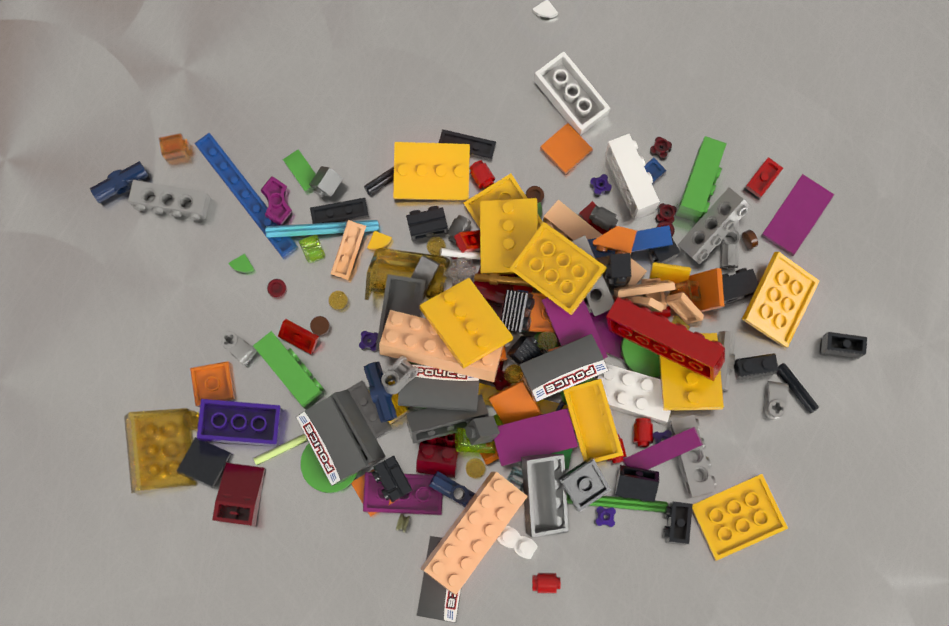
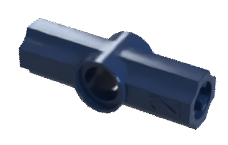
(118, 182)
(378, 394)
(447, 487)

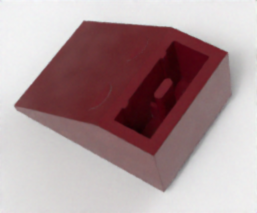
(494, 293)
(438, 455)
(239, 494)

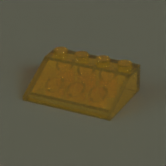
(156, 449)

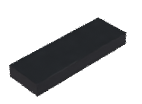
(479, 147)
(340, 211)

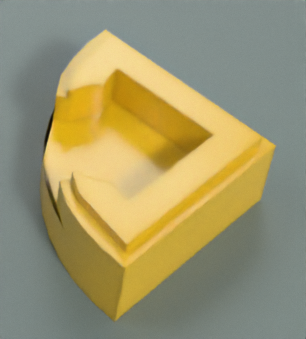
(378, 241)

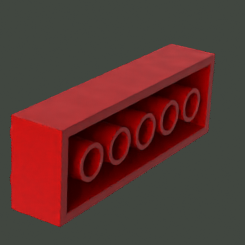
(666, 338)

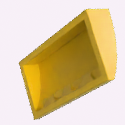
(593, 421)

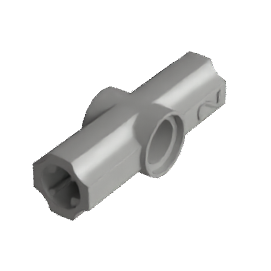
(730, 250)
(727, 339)

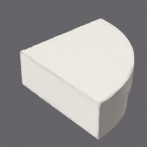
(545, 9)

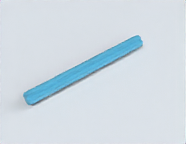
(316, 229)

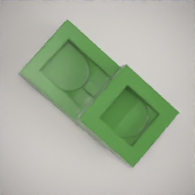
(300, 169)

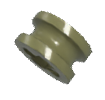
(402, 523)

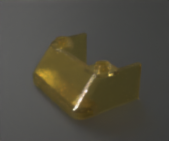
(403, 264)

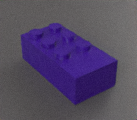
(239, 422)

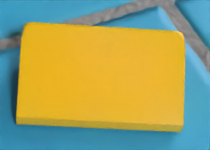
(669, 272)

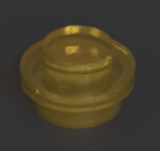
(434, 245)
(547, 340)
(513, 374)
(191, 420)
(475, 468)

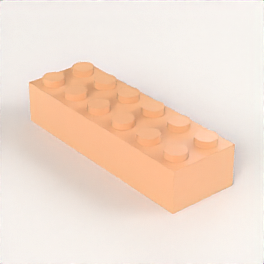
(421, 344)
(473, 532)

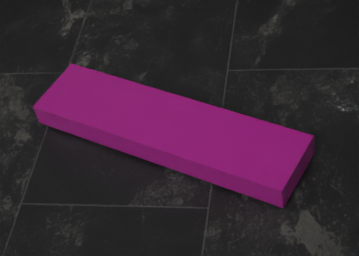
(665, 450)

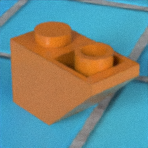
(617, 239)

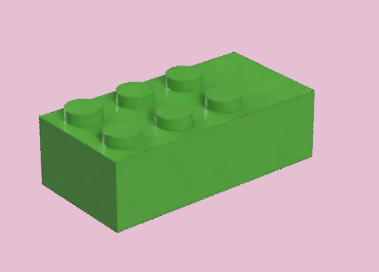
(701, 180)
(286, 367)

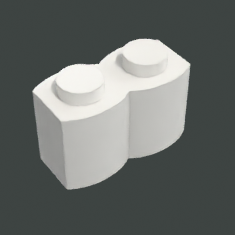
(521, 545)

